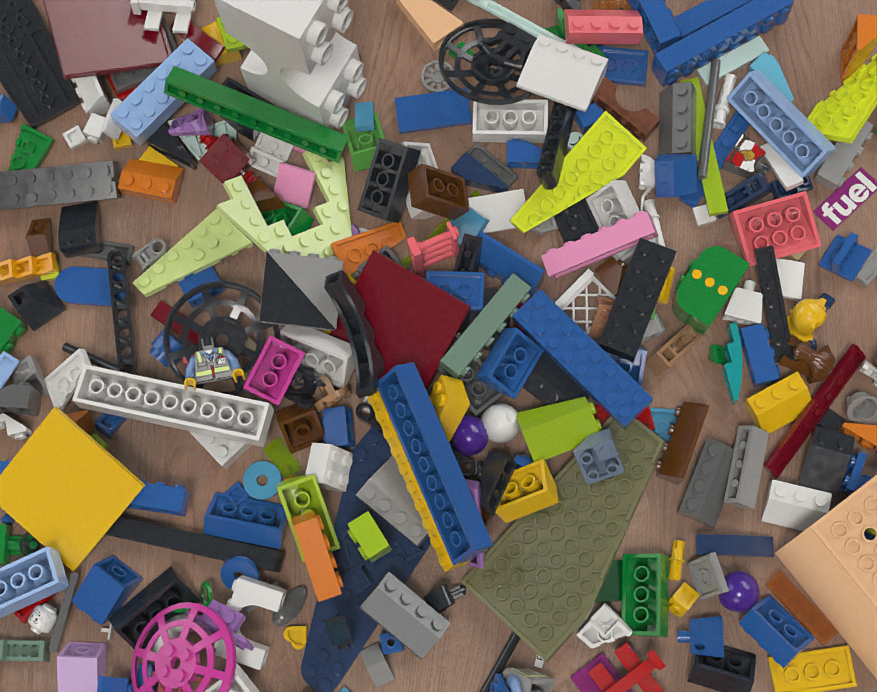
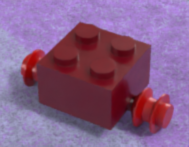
(226, 158)

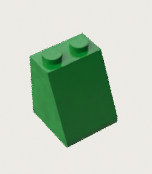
(10, 331)

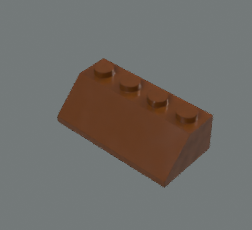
(681, 442)

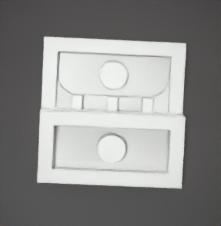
(270, 153)
(791, 278)

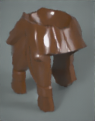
(812, 363)

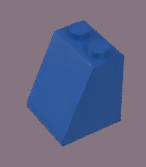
(106, 589)

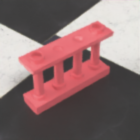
(433, 249)

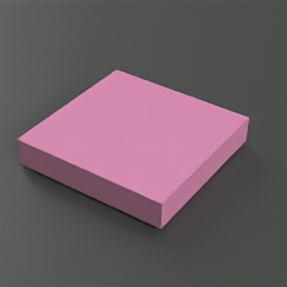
(294, 185)

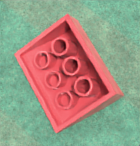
(778, 223)

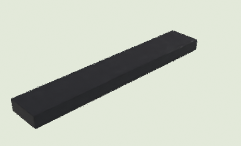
(773, 302)

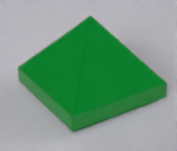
(717, 354)

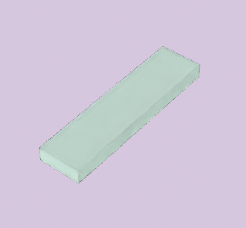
(735, 59)

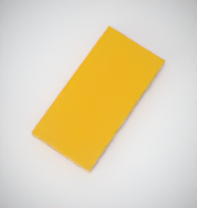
(814, 671)

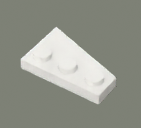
(64, 379)

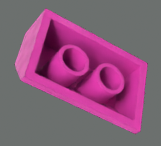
(274, 370)

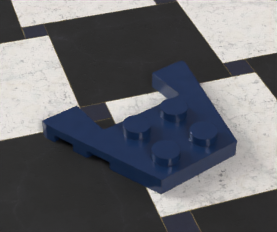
(357, 561)

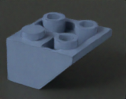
(598, 457)

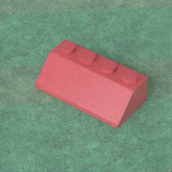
(602, 26)

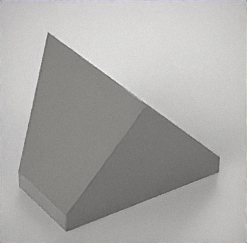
(30, 372)

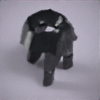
(308, 388)

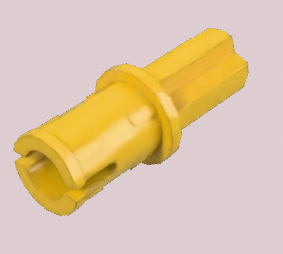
(676, 560)

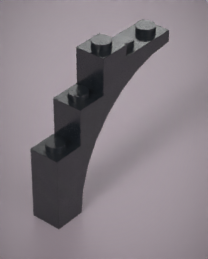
(361, 335)

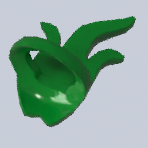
(206, 584)

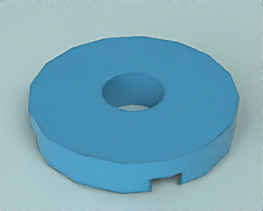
(251, 477)

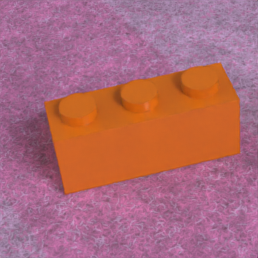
(151, 180)

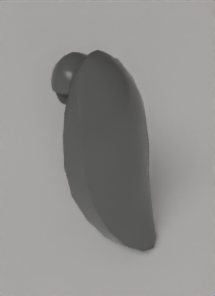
(292, 605)

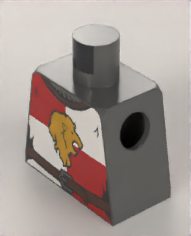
(746, 159)

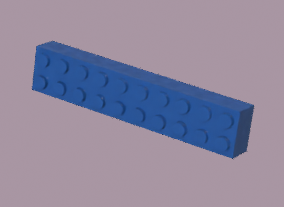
(434, 464)

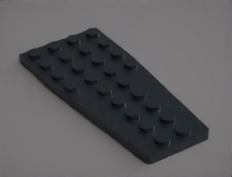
(31, 65)

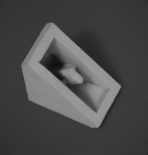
(377, 665)

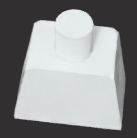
(745, 305)

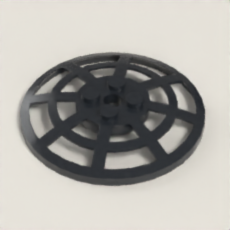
(480, 66)
(215, 327)

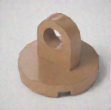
(331, 397)

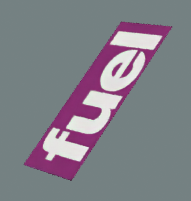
(846, 198)

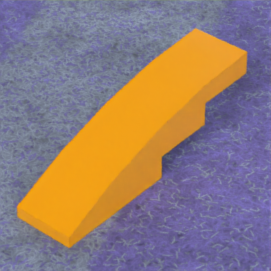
(27, 268)

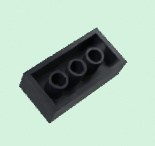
(388, 180)

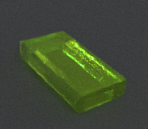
(282, 458)

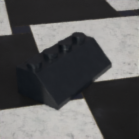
(158, 595)

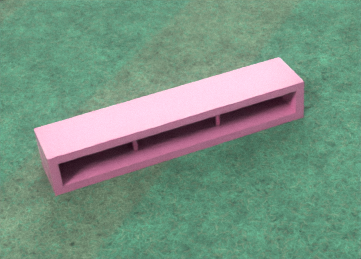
(599, 245)

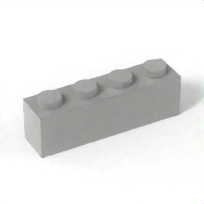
(841, 159)
(746, 467)

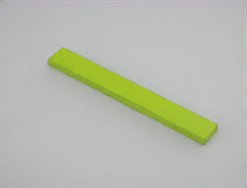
(712, 184)

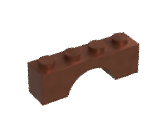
(640, 123)

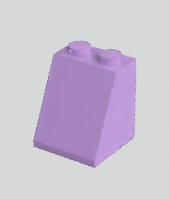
(80, 666)

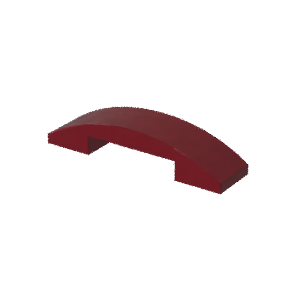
(202, 40)

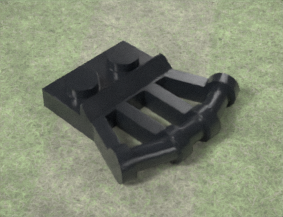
(512, 38)

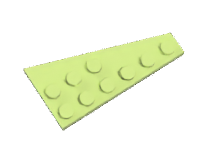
(197, 251)

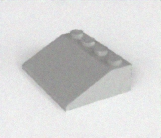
(390, 499)

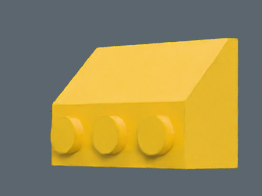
(778, 403)
(527, 492)

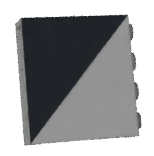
(296, 292)

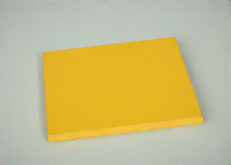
(66, 488)

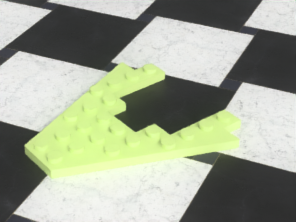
(332, 216)

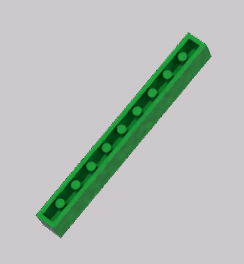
(255, 114)

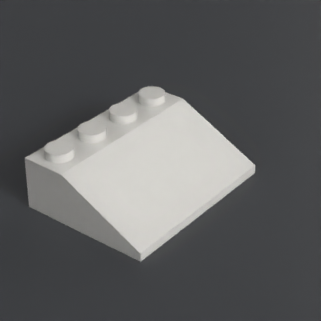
(562, 73)

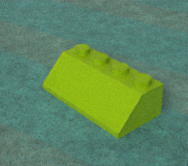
(301, 496)

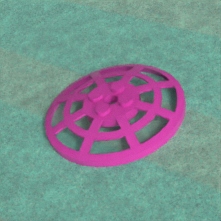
(185, 651)

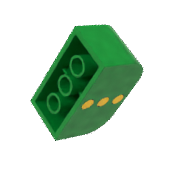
(707, 287)

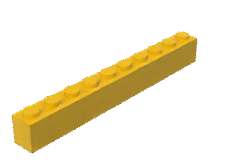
(411, 483)

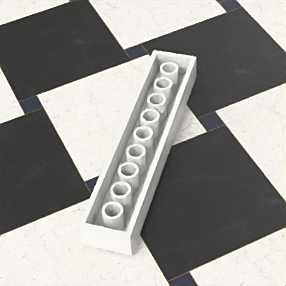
(172, 406)

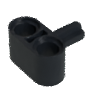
(443, 597)

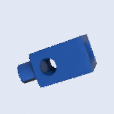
(704, 636)

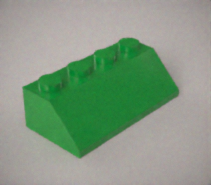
(645, 594)

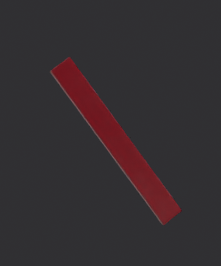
(814, 411)

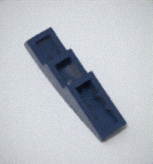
(734, 545)

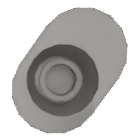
(862, 408)

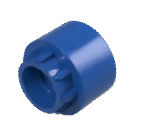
(158, 351)

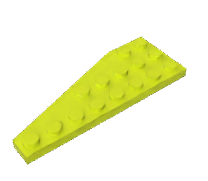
(849, 107)
(592, 163)

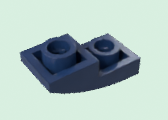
(779, 191)

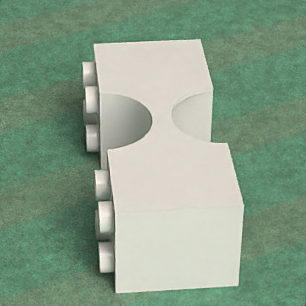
(298, 55)

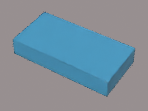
(364, 116)

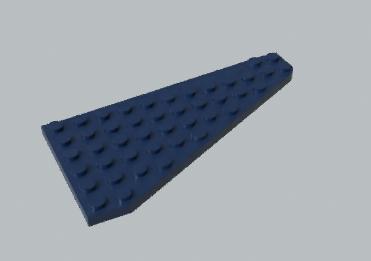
(323, 664)

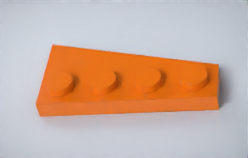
(358, 248)

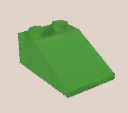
(362, 143)

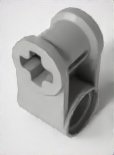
(149, 253)
(654, 329)

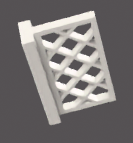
(575, 290)

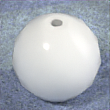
(500, 422)

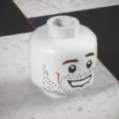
(43, 618)

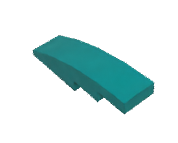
(733, 369)

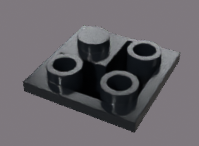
(36, 304)

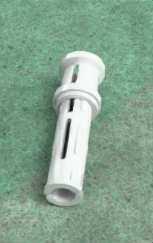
(721, 107)

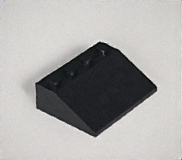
(551, 383)

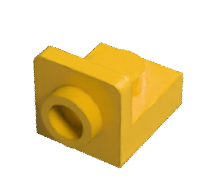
(682, 600)

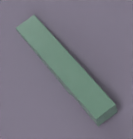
(24, 650)

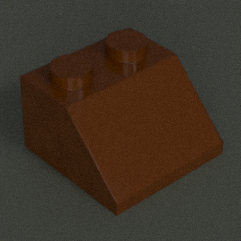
(300, 427)

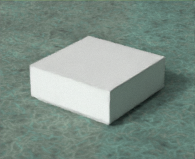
(75, 138)
(701, 216)

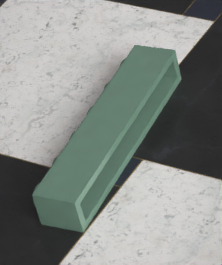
(484, 327)

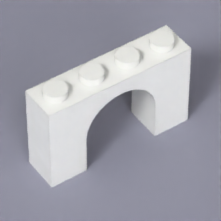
(252, 592)

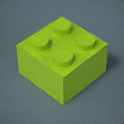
(369, 537)

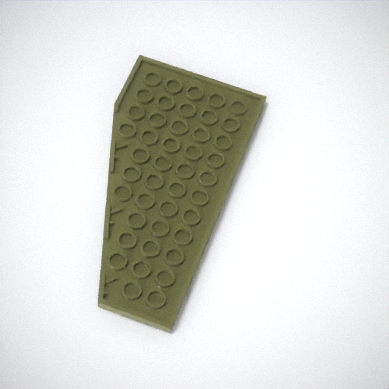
(556, 559)

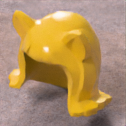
(806, 317)

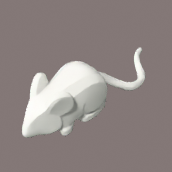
(647, 176)

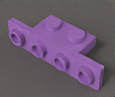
(233, 619)

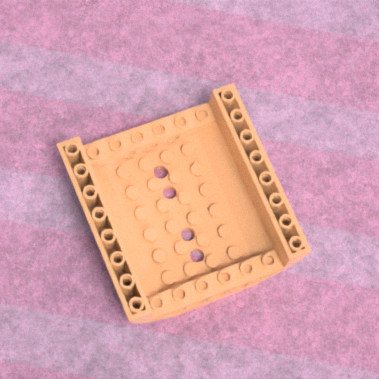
(841, 569)

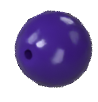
(470, 436)
(742, 592)

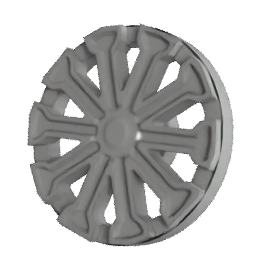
(435, 77)

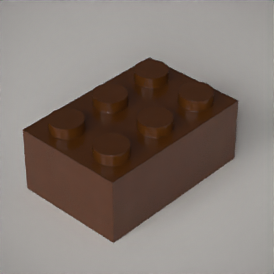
(438, 192)

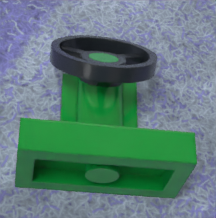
(15, 545)

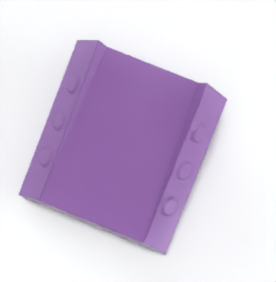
(196, 123)

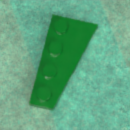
(30, 149)

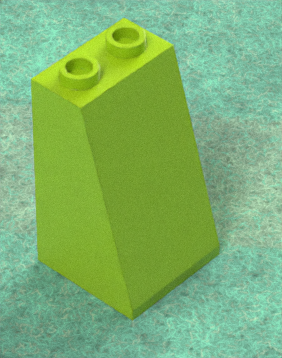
(557, 427)

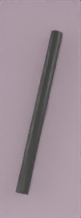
(709, 119)

